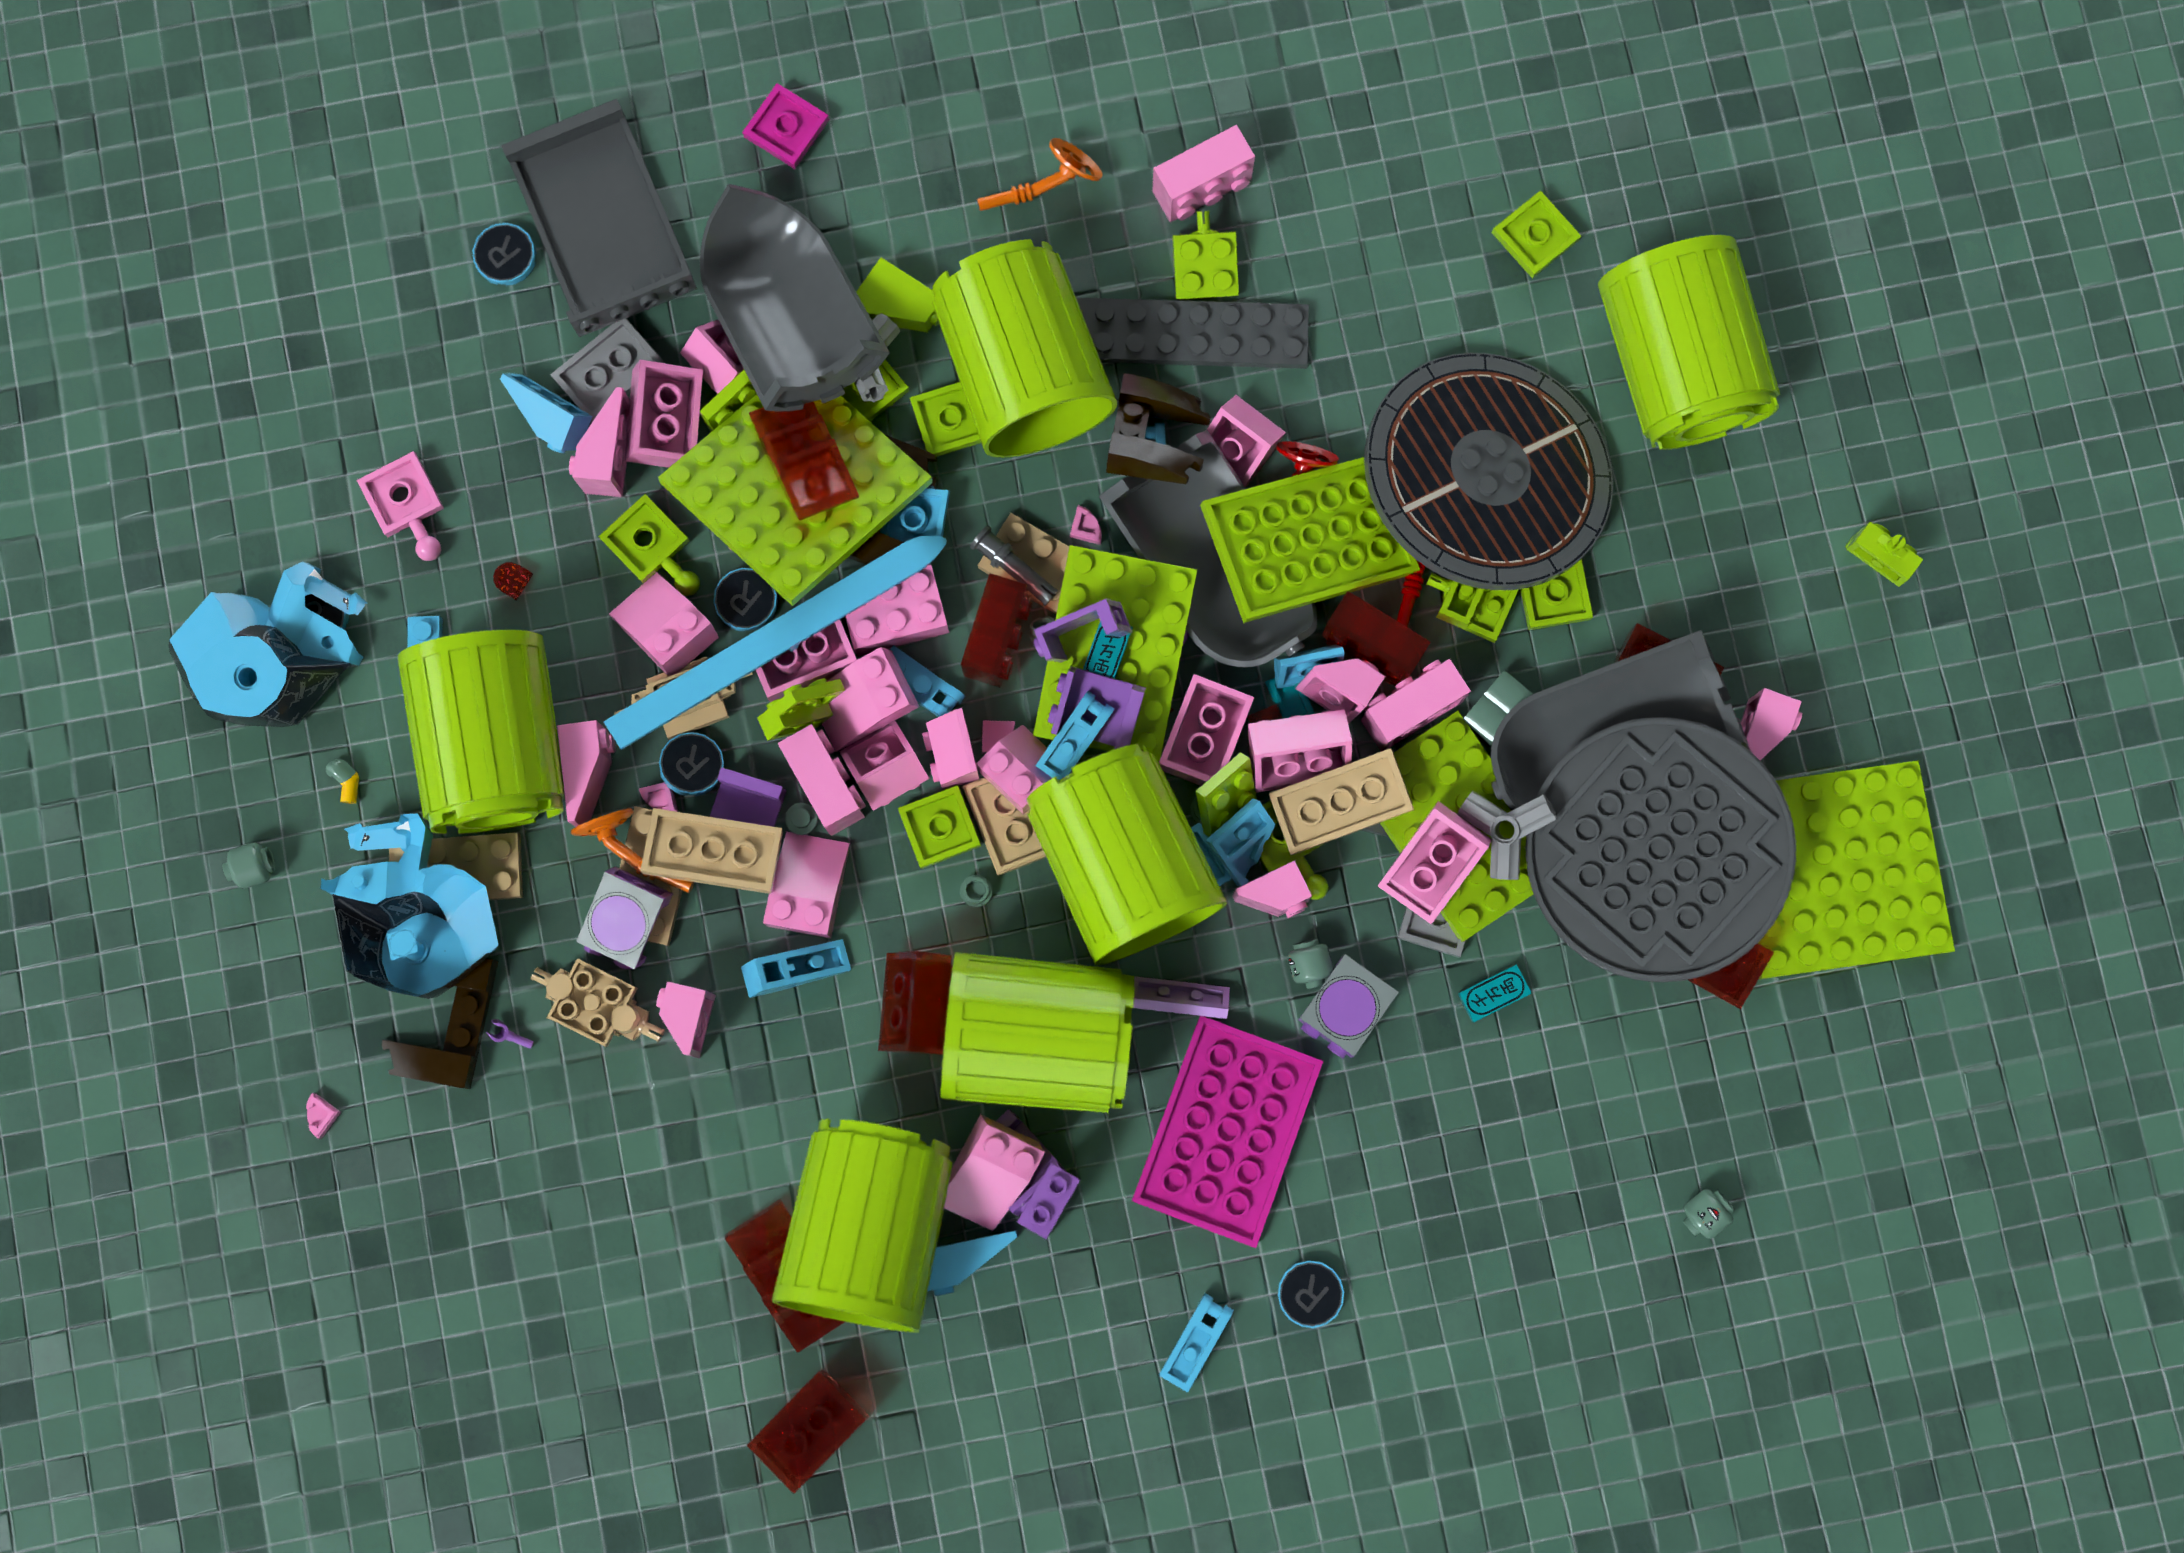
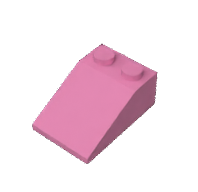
(600, 454)
(664, 624)
(872, 698)
(1769, 720)
(585, 765)
(1435, 862)
(807, 885)
(991, 1172)

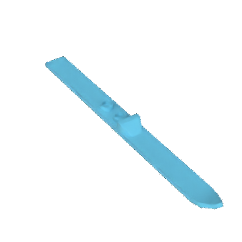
(773, 639)

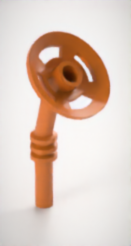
(1072, 164)
(605, 830)

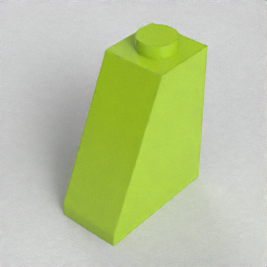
(898, 297)

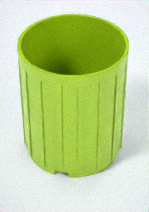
(1690, 341)
(1022, 349)
(482, 730)
(1123, 853)
(1037, 1033)
(865, 1226)

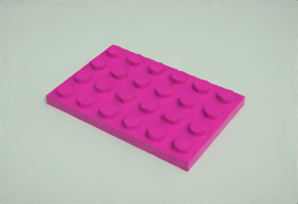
(1227, 1131)

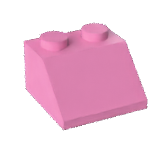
(713, 353)
(1244, 437)
(1342, 685)
(951, 750)
(884, 765)
(1012, 766)
(1276, 892)
(686, 1015)

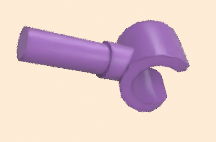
(508, 1035)

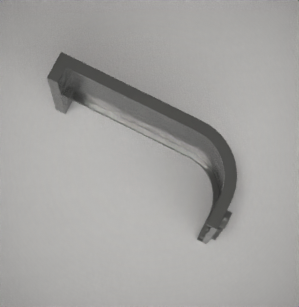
(599, 217)

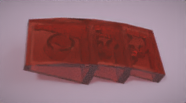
(804, 459)
(760, 1249)

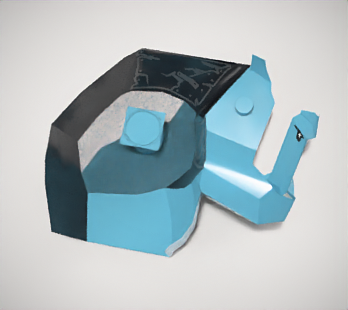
(262, 661)
(410, 922)

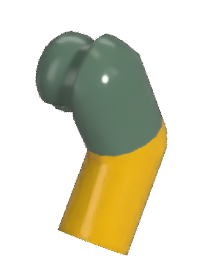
(347, 777)

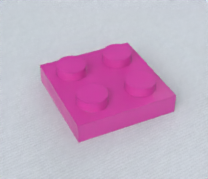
(785, 126)

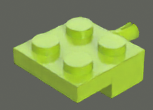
(1205, 262)
(1884, 553)
(1473, 608)
(800, 708)

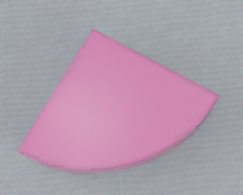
(1086, 526)
(995, 731)
(659, 797)
(320, 1115)

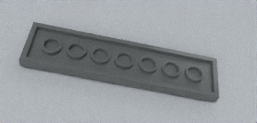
(1198, 332)

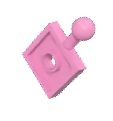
(419, 504)

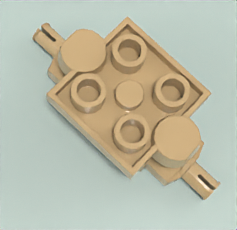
(702, 715)
(595, 1004)

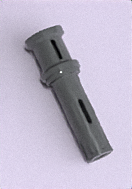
(1002, 556)

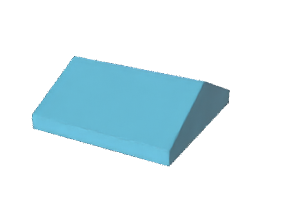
(920, 517)
(1294, 668)

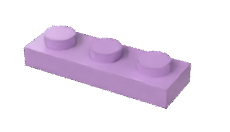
(1181, 997)

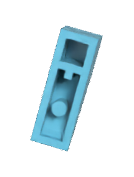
(547, 413)
(795, 968)
(959, 1260)

